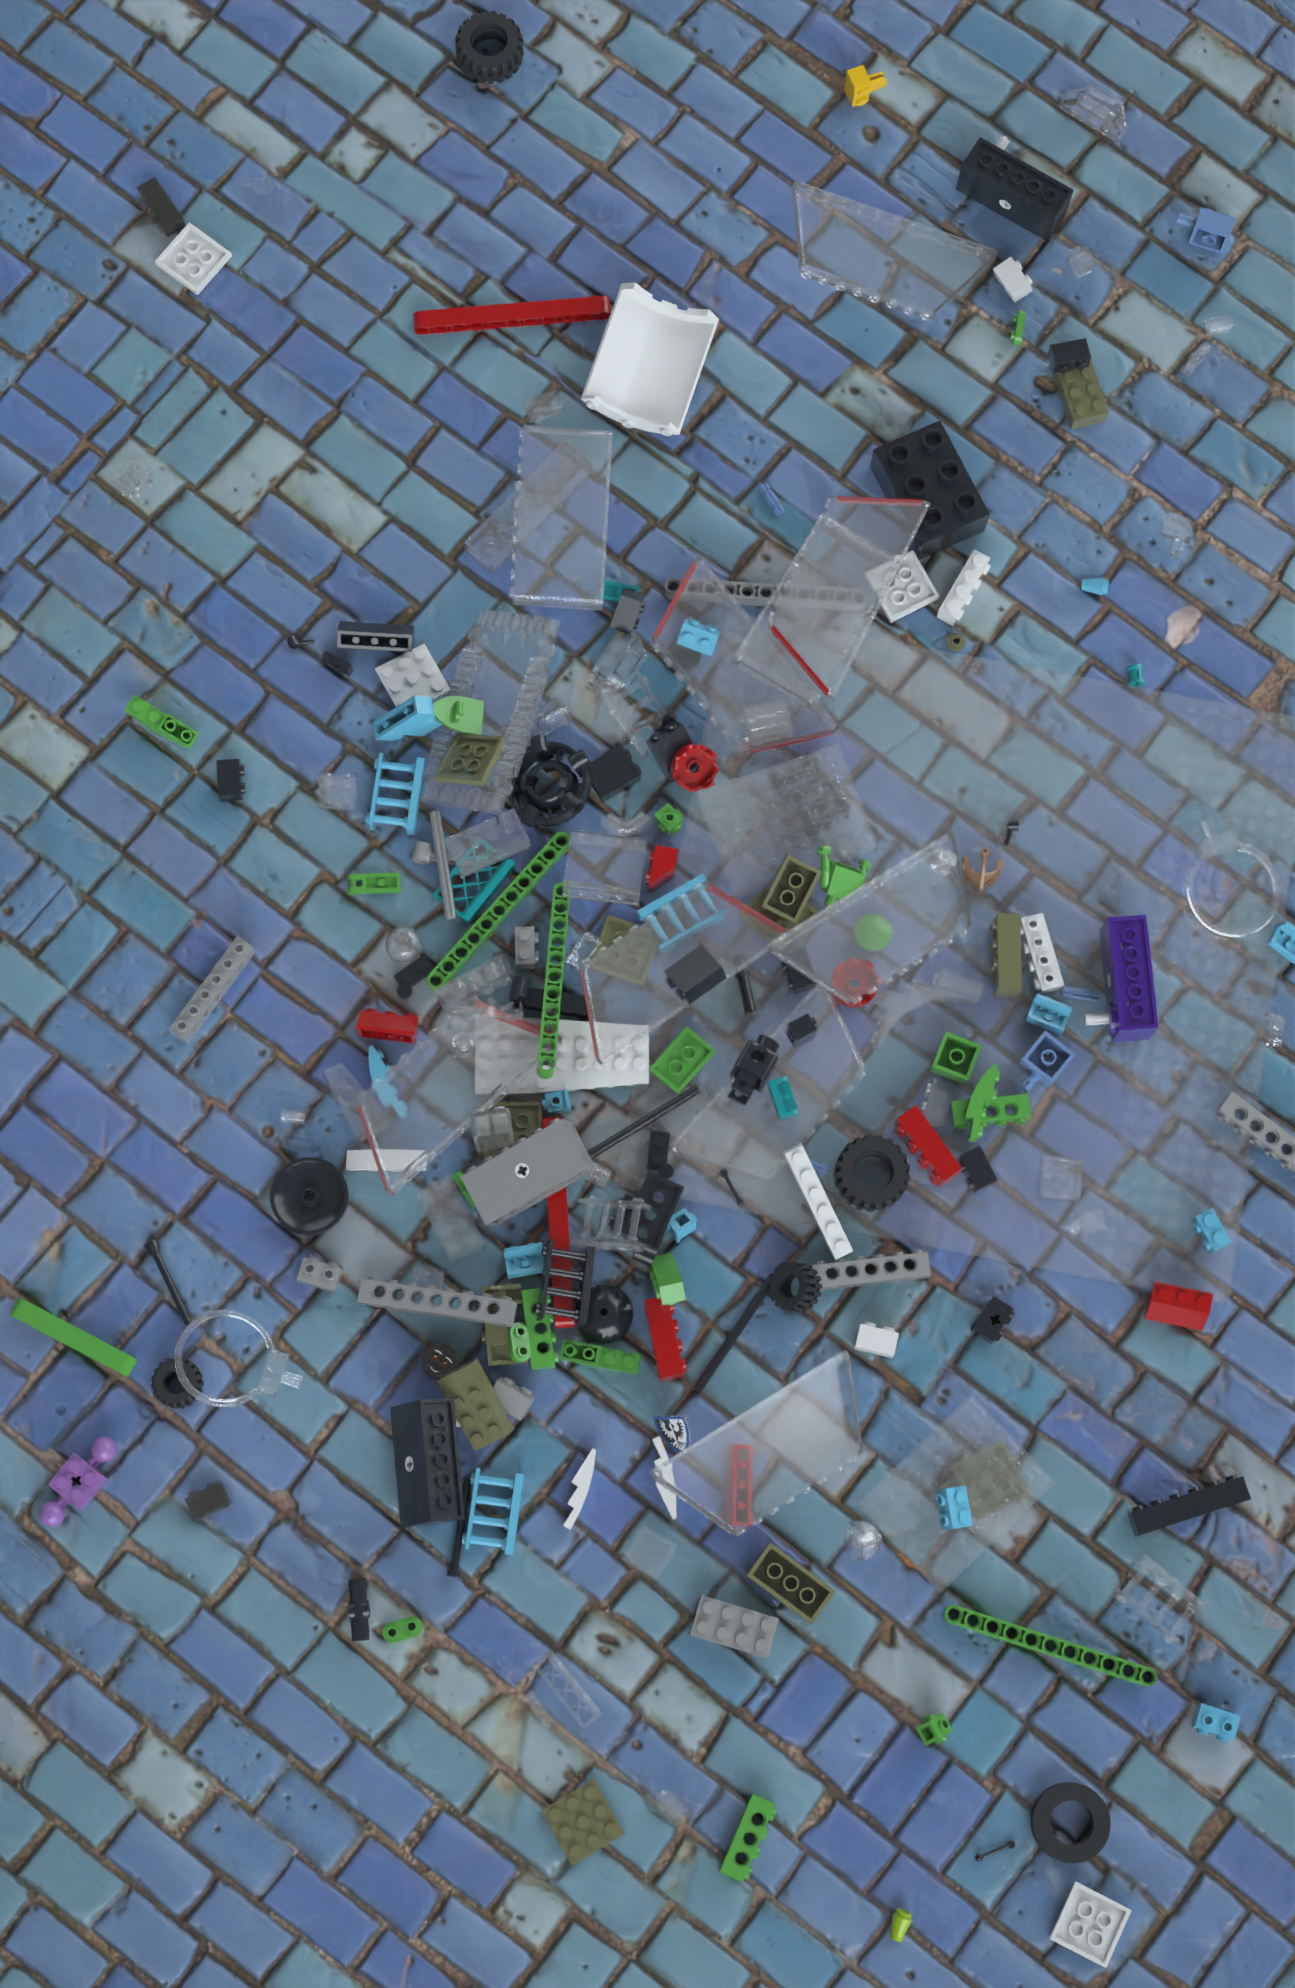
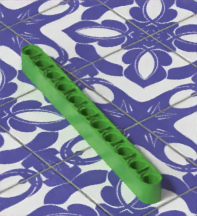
(501, 902)
(553, 987)
(1059, 1646)

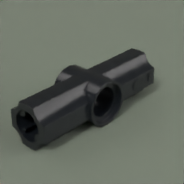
(359, 1609)

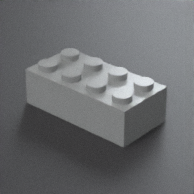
(734, 1626)

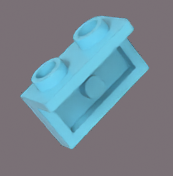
(698, 636)
(1283, 940)
(1048, 1014)
(523, 1260)
(953, 1508)

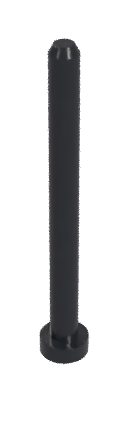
(453, 1572)

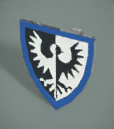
(674, 1431)

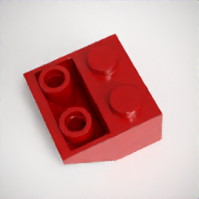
(663, 866)

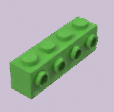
(666, 1279)

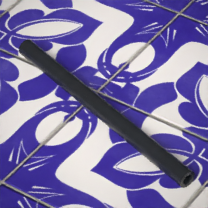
(643, 1122)
(733, 1336)

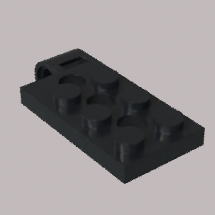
(663, 1210)

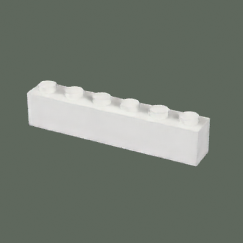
(817, 1201)

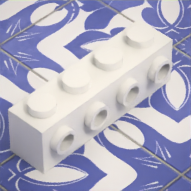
(963, 587)
(1041, 954)

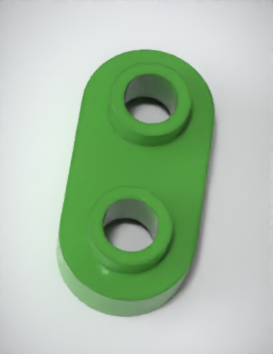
(1019, 320)
(519, 1341)
(402, 1630)

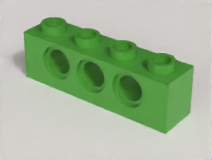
(1019, 1103)
(539, 1360)
(730, 1866)

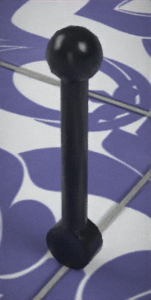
(724, 1174)
(1010, 1844)

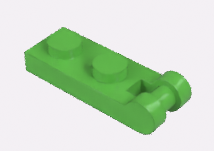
(374, 883)

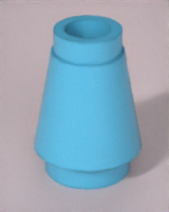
(1096, 585)

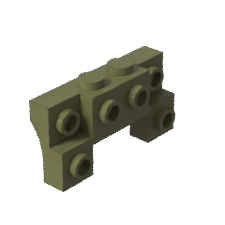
(495, 1335)

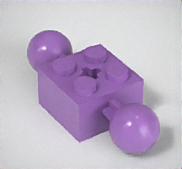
(91, 1480)

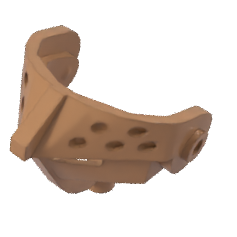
(983, 879)

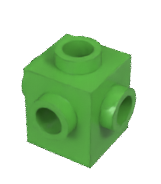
(668, 820)
(934, 1729)

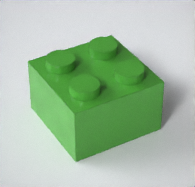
(955, 1058)

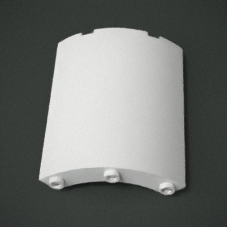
(649, 361)

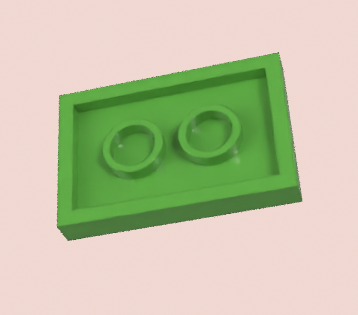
(682, 1060)

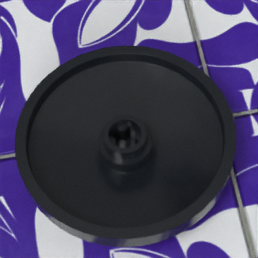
(309, 1196)

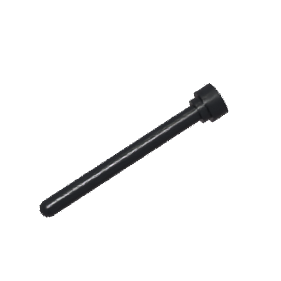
(153, 1249)

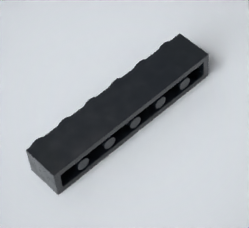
(1188, 1506)

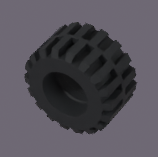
(781, 1287)
(160, 1379)

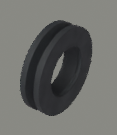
(1099, 1826)

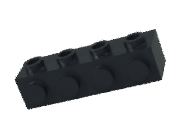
(375, 636)

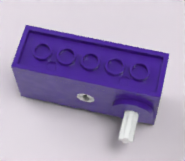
(1127, 979)

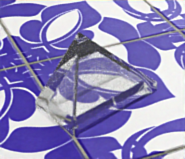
(583, 947)

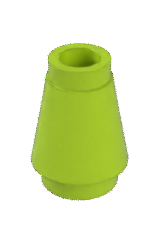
(900, 1923)

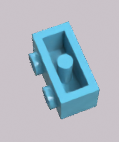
(1210, 1231)
(1215, 1721)

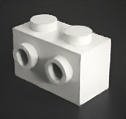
(1012, 279)
(876, 1340)

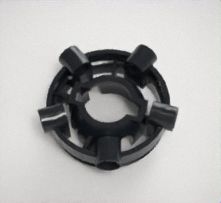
(566, 796)

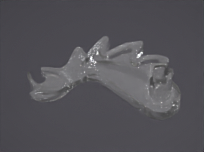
(473, 1019)

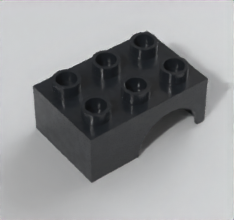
(929, 469)

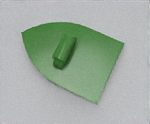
(460, 714)

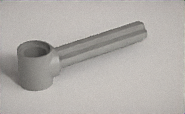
(424, 854)

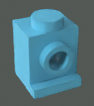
(562, 1107)
(681, 1218)

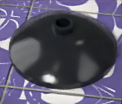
(616, 1322)

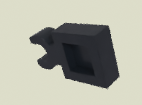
(340, 666)

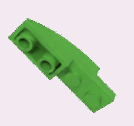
(161, 723)
(982, 1095)
(600, 1357)

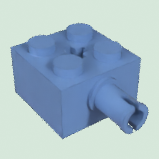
(1209, 229)
(1041, 1070)

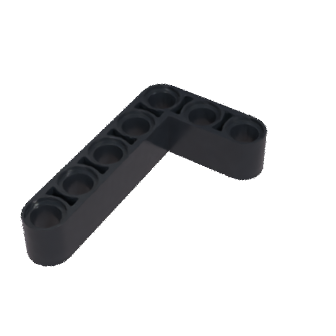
(532, 999)

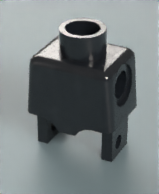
(751, 1074)

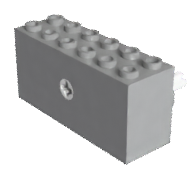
(528, 1172)

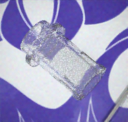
(292, 1117)

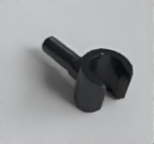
(294, 643)
(1013, 825)

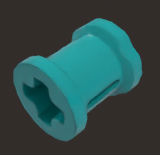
(1135, 675)

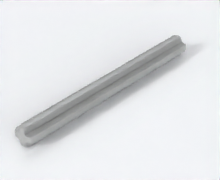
(442, 864)

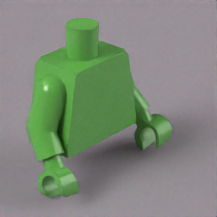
(839, 879)

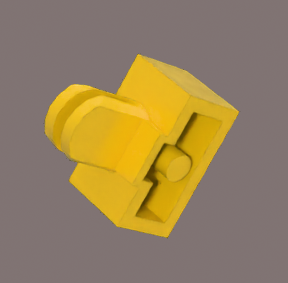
(860, 85)

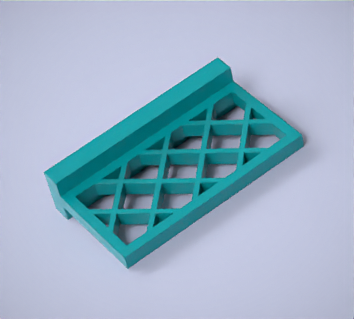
(484, 894)

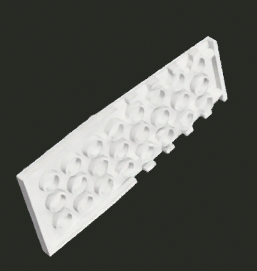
(577, 1064)

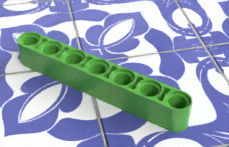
(73, 1337)

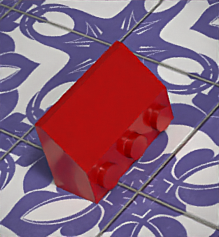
(388, 1026)
(1178, 1305)

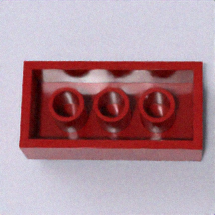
(927, 1147)
(664, 1340)

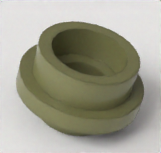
(955, 647)

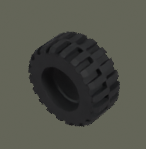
(486, 27)
(886, 1151)

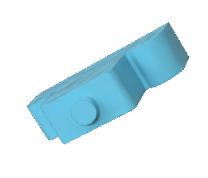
(411, 718)

